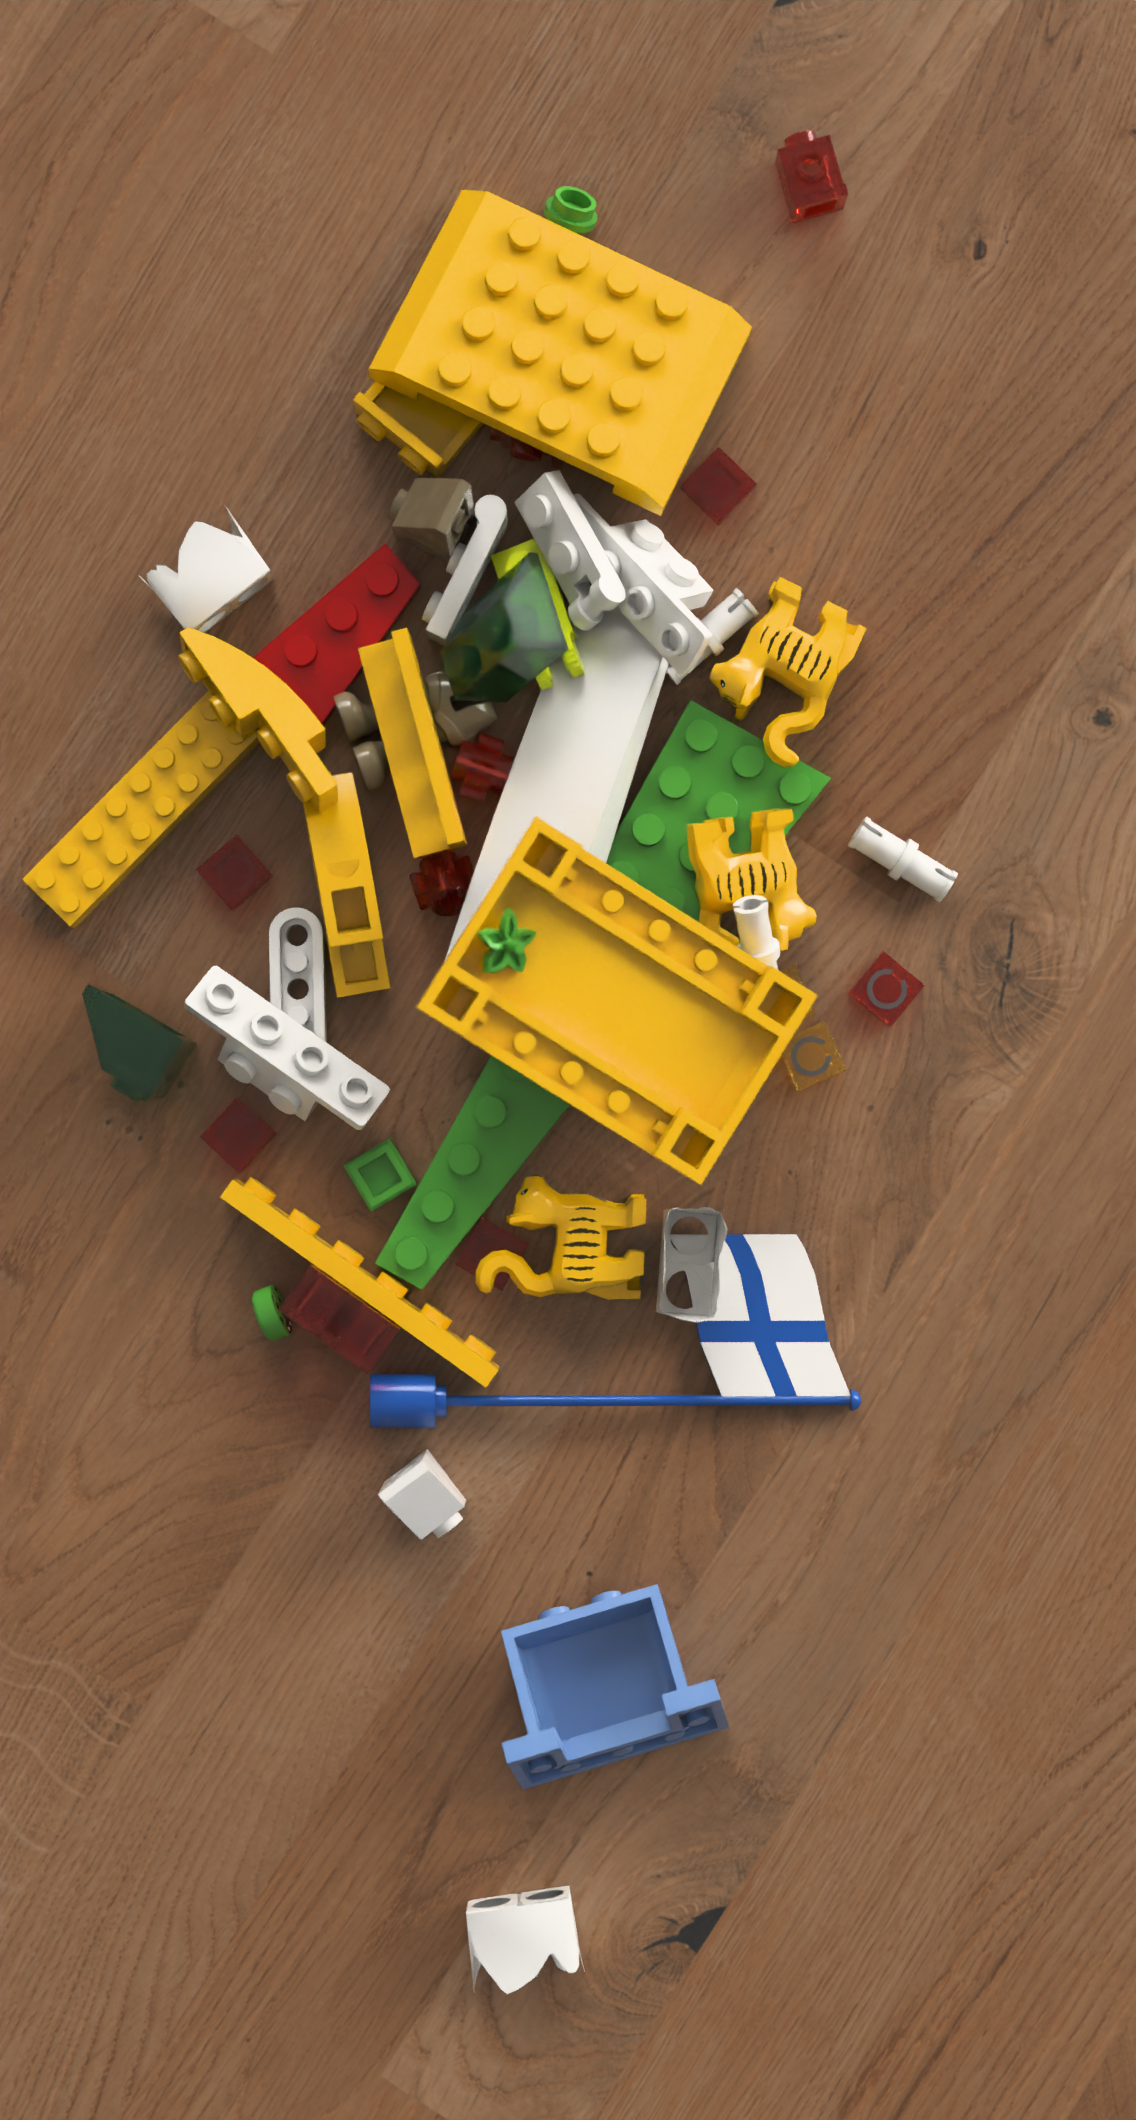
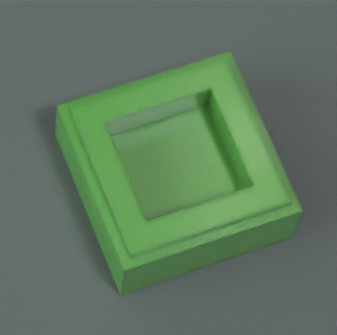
(380, 1174)

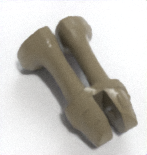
(452, 726)

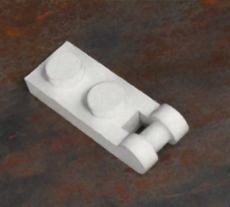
(571, 549)
(467, 569)

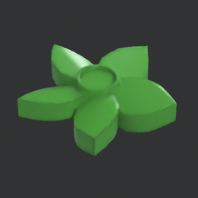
(505, 945)

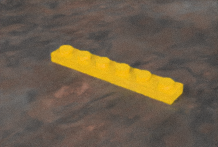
(344, 1266)

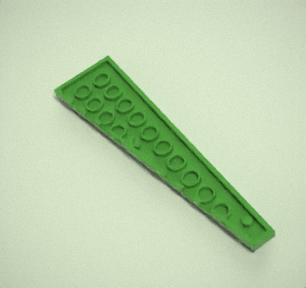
(700, 775)

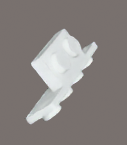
(657, 587)
(282, 1055)

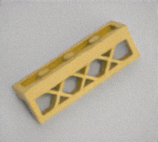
(412, 745)

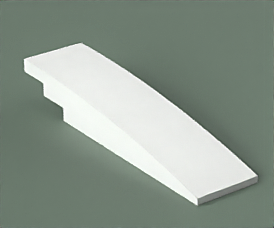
(576, 750)

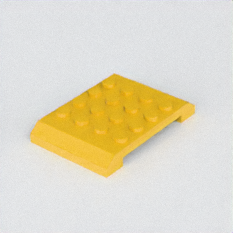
(563, 346)
(619, 1003)

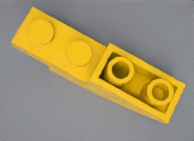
(253, 698)
(347, 892)

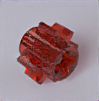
(481, 767)
(442, 882)

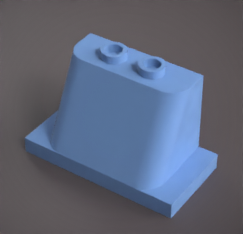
(602, 1687)

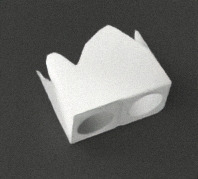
(213, 576)
(673, 1261)
(519, 1932)

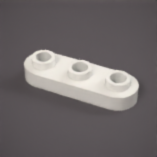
(299, 962)

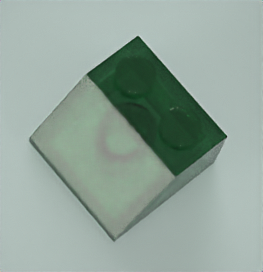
(505, 636)
(135, 1046)

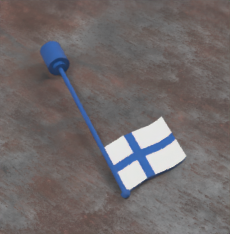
(760, 1346)

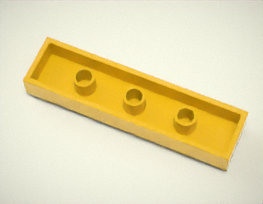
(138, 813)

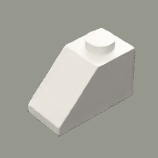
(424, 1497)

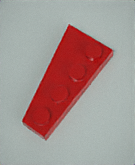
(320, 648)

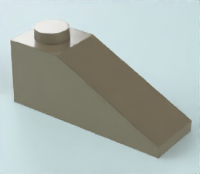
(433, 515)

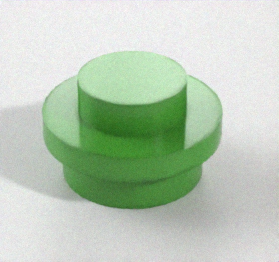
(572, 209)

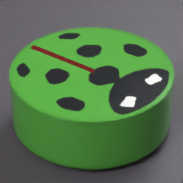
(266, 1308)

